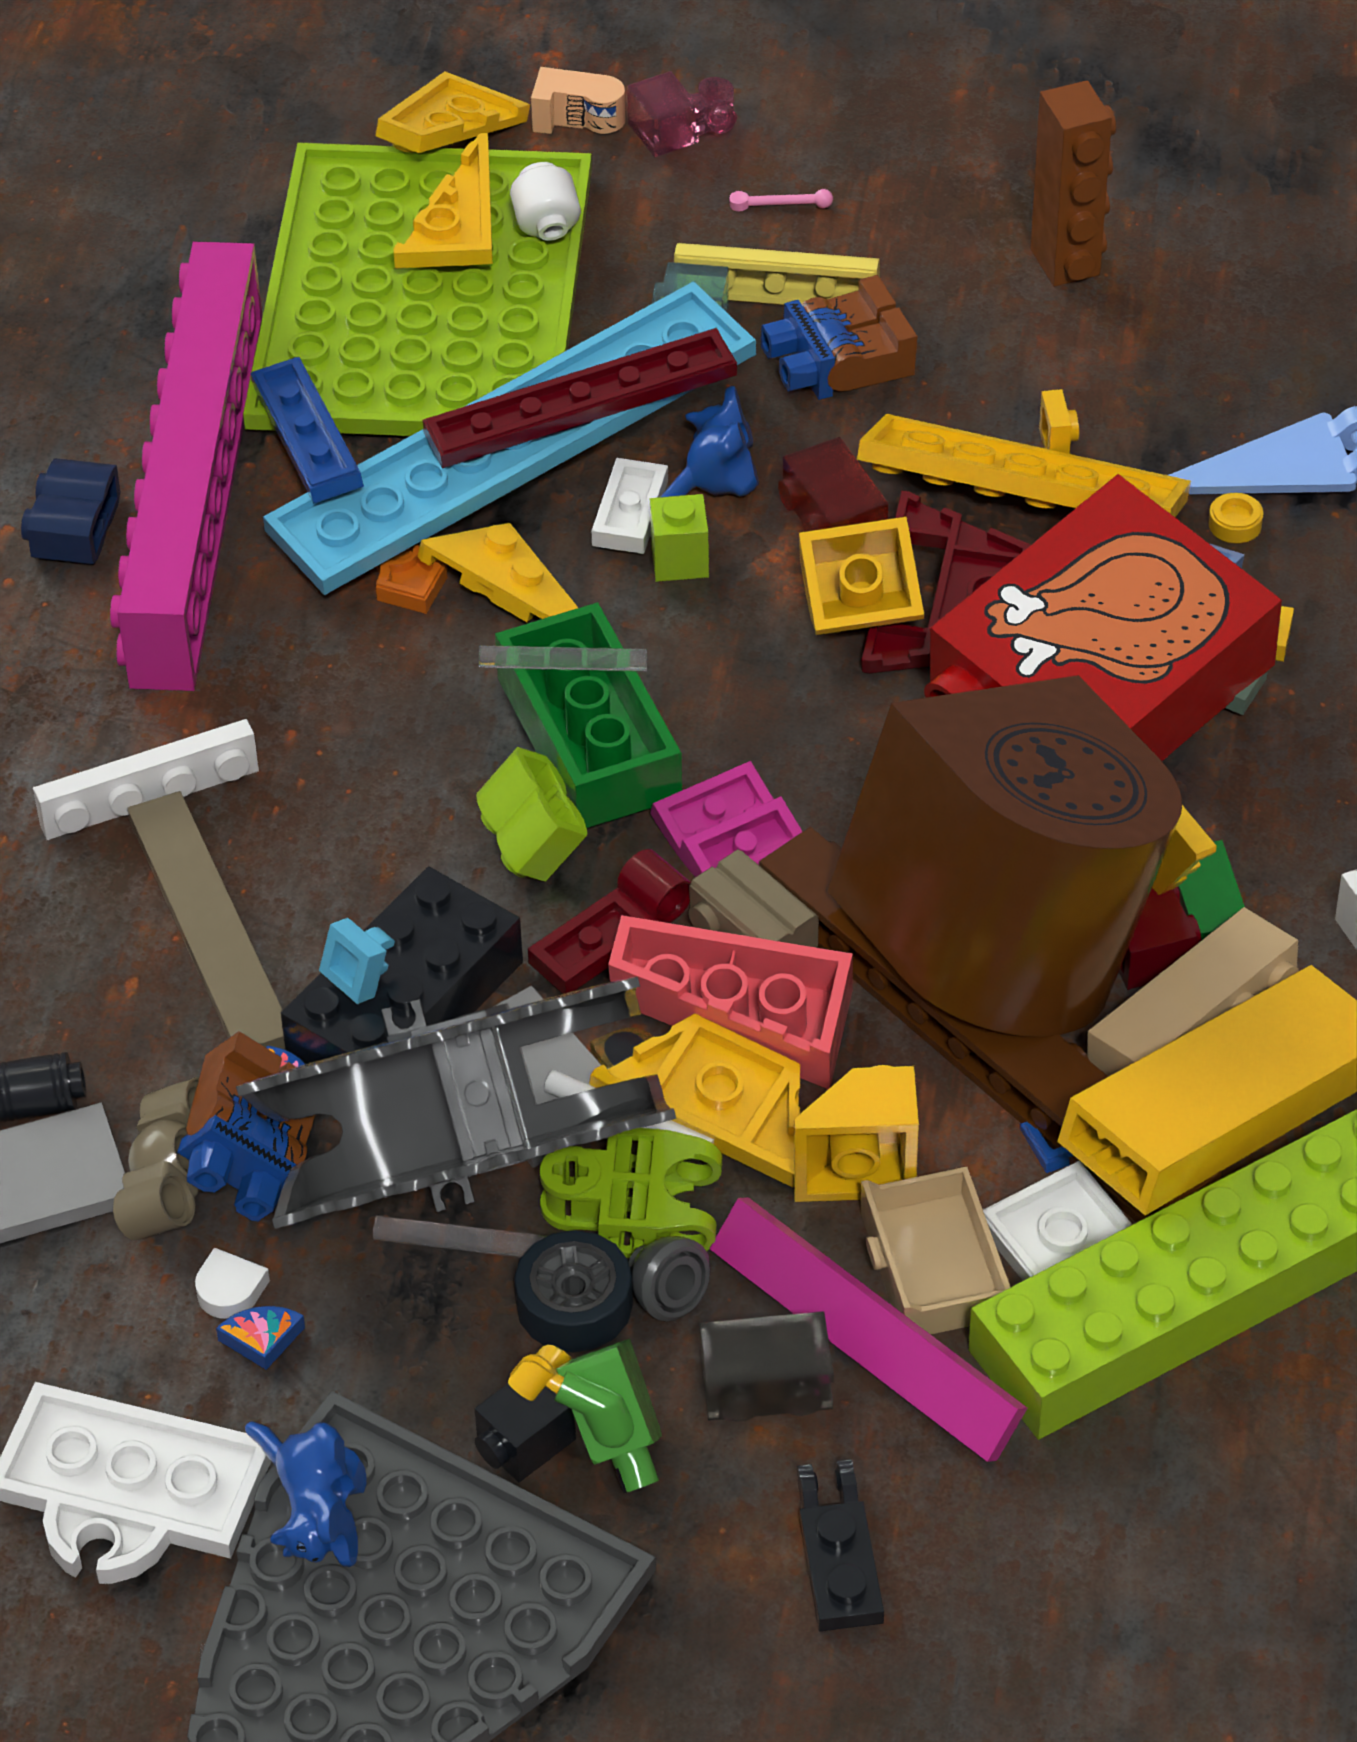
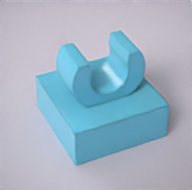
(355, 958)

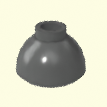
(670, 1276)

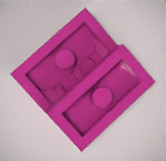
(724, 816)

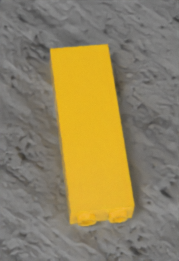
(1218, 1091)

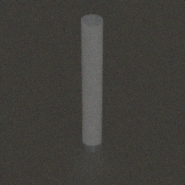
(563, 658)
(453, 1236)

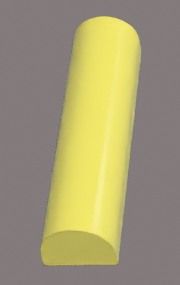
(781, 275)

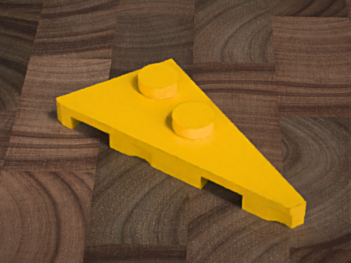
(458, 218)
(502, 568)

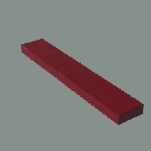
(579, 397)

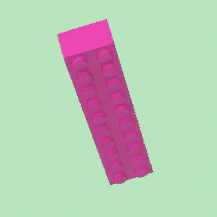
(188, 469)

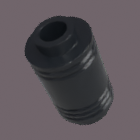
(40, 1086)

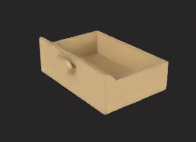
(932, 1247)

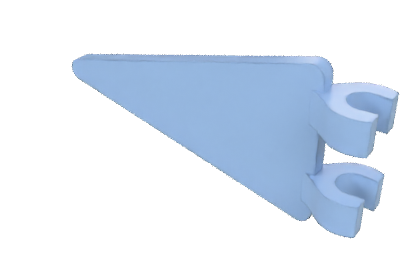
(1290, 460)

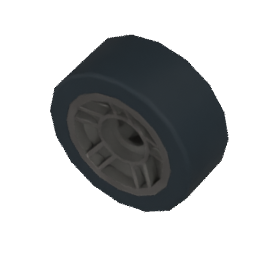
(597, 1288)

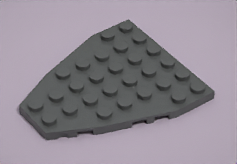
(441, 1631)

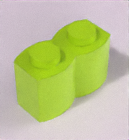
(530, 815)

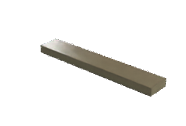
(207, 919)

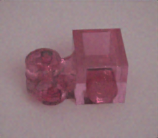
(672, 118)

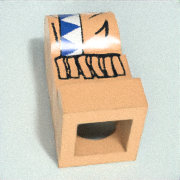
(577, 101)

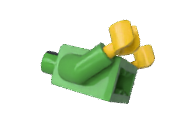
(606, 1400)

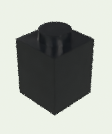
(521, 1431)

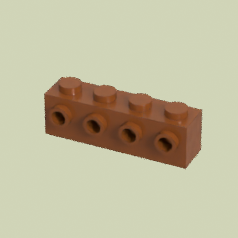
(1071, 182)

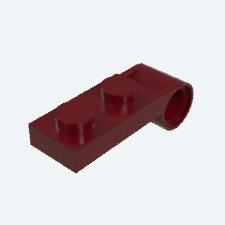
(583, 945)

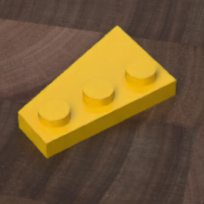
(448, 112)

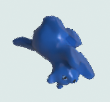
(720, 452)
(318, 1479)

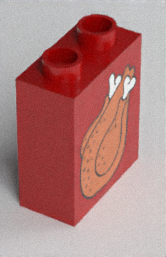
(1126, 605)

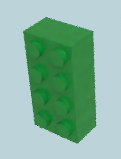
(592, 722)

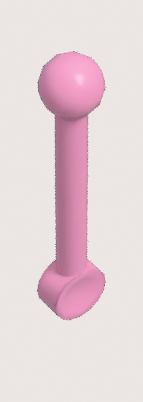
(741, 201)

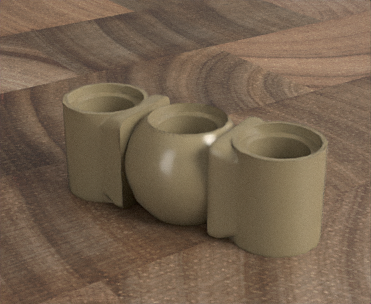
(156, 1188)

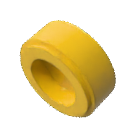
(1235, 518)

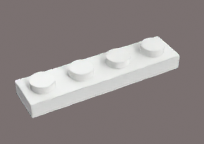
(179, 766)

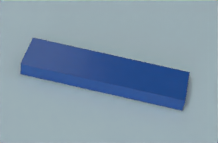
(306, 430)

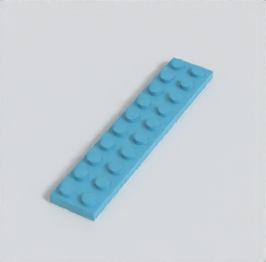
(414, 497)

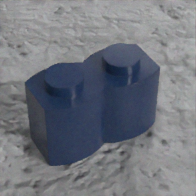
(72, 511)

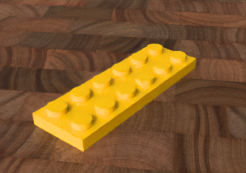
(1004, 466)

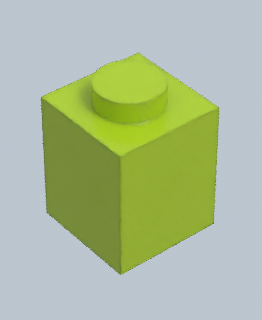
(679, 537)

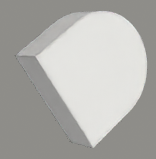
(229, 1284)

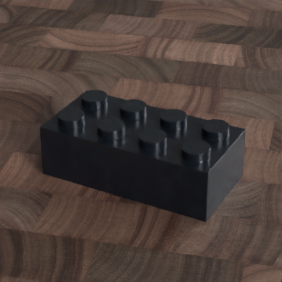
(446, 951)

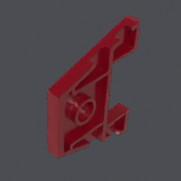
(968, 563)

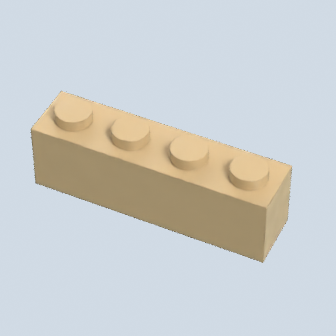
(1205, 982)

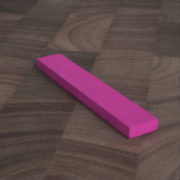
(870, 1329)

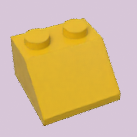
(860, 576)
(856, 1134)

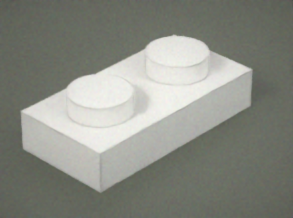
(625, 507)

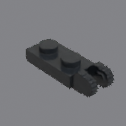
(839, 1553)

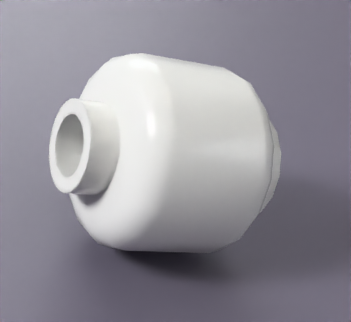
(545, 201)

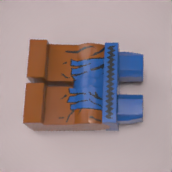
(842, 341)
(234, 1140)

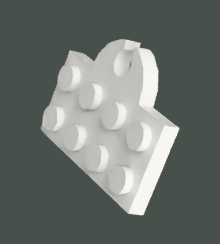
(128, 1480)

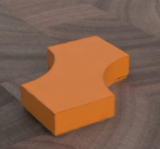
(409, 582)

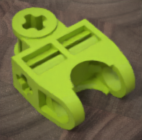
(604, 1181)

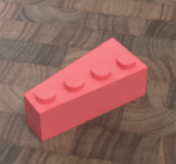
(757, 987)

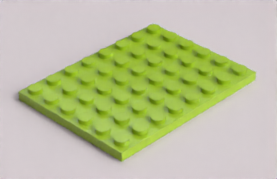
(408, 339)

